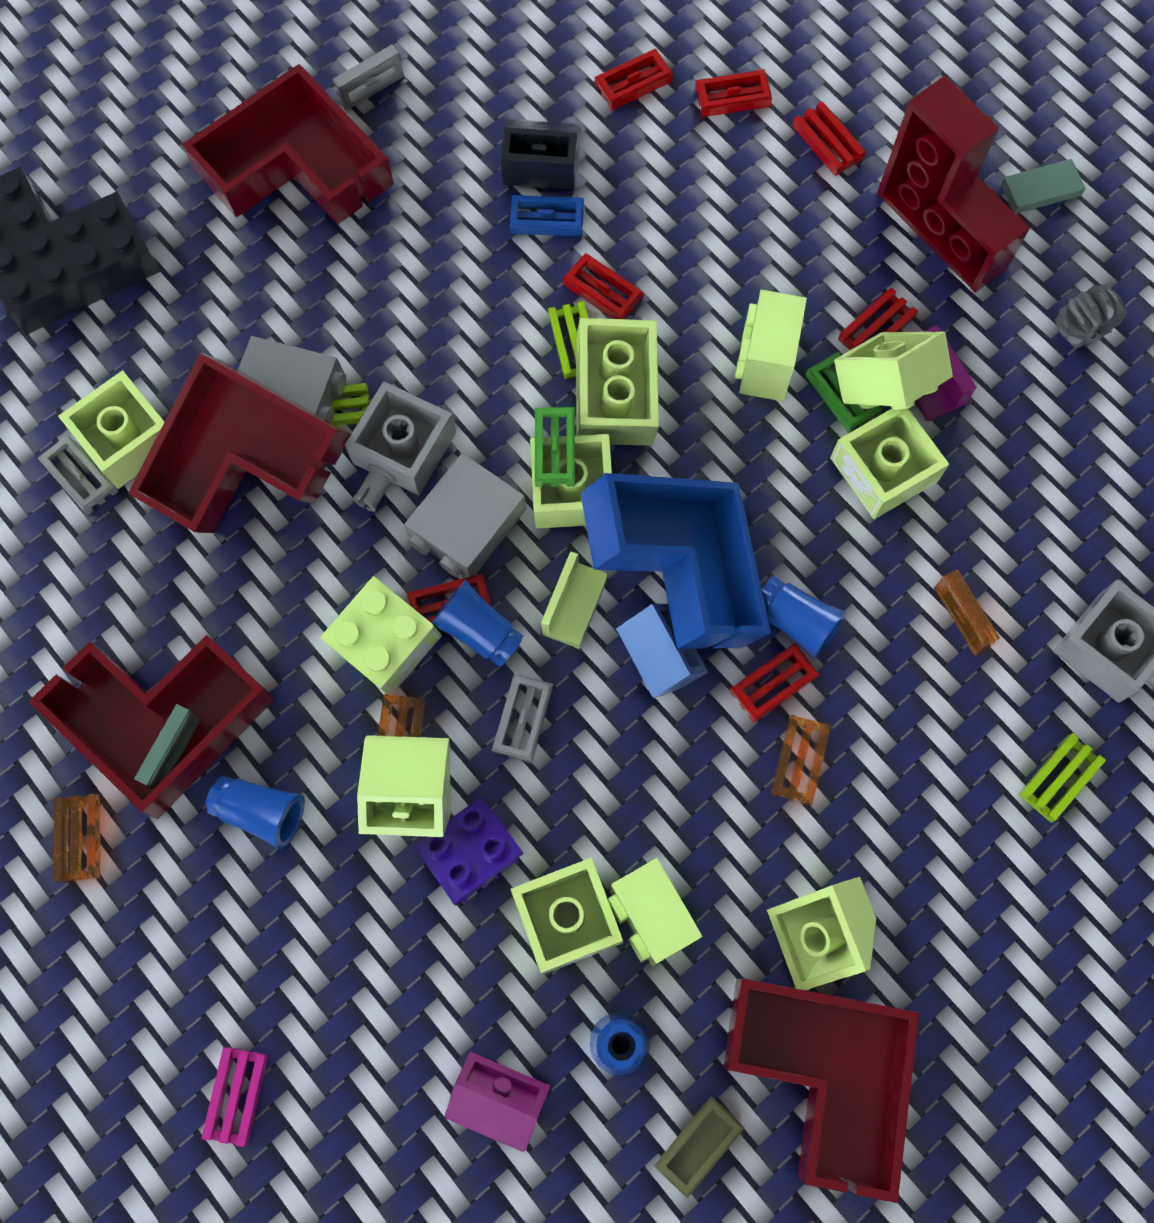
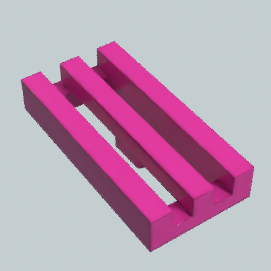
(225, 1134)

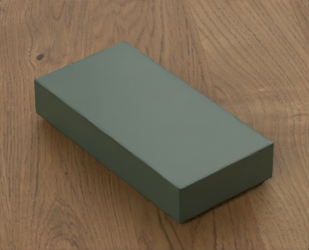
(1043, 186)
(168, 746)

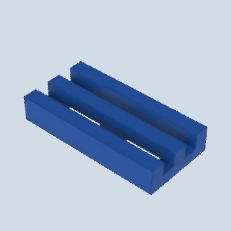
(546, 221)

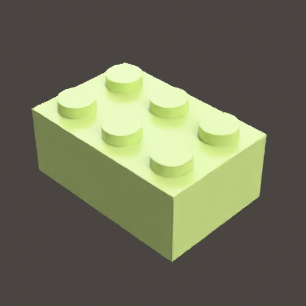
(617, 380)

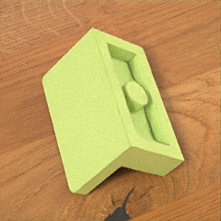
(573, 602)

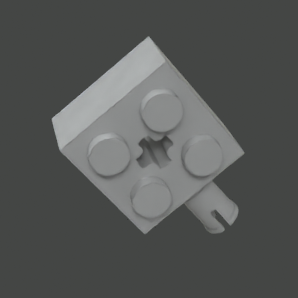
(398, 443)
(1093, 646)

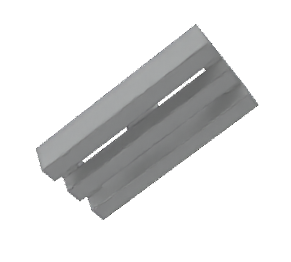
(368, 77)
(96, 496)
(514, 751)

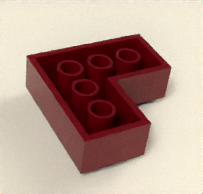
(937, 185)

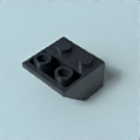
(540, 154)

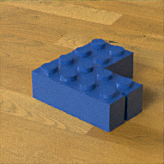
(698, 542)

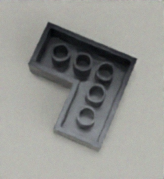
(64, 262)

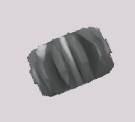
(1090, 315)

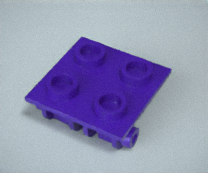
(469, 852)

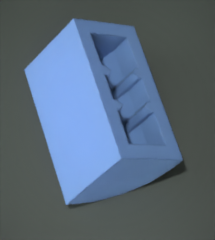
(654, 651)

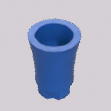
(801, 616)
(478, 625)
(257, 809)
(601, 1043)

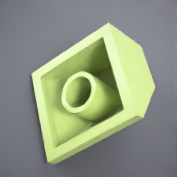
(826, 933)

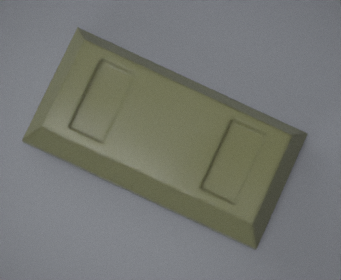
(699, 1147)

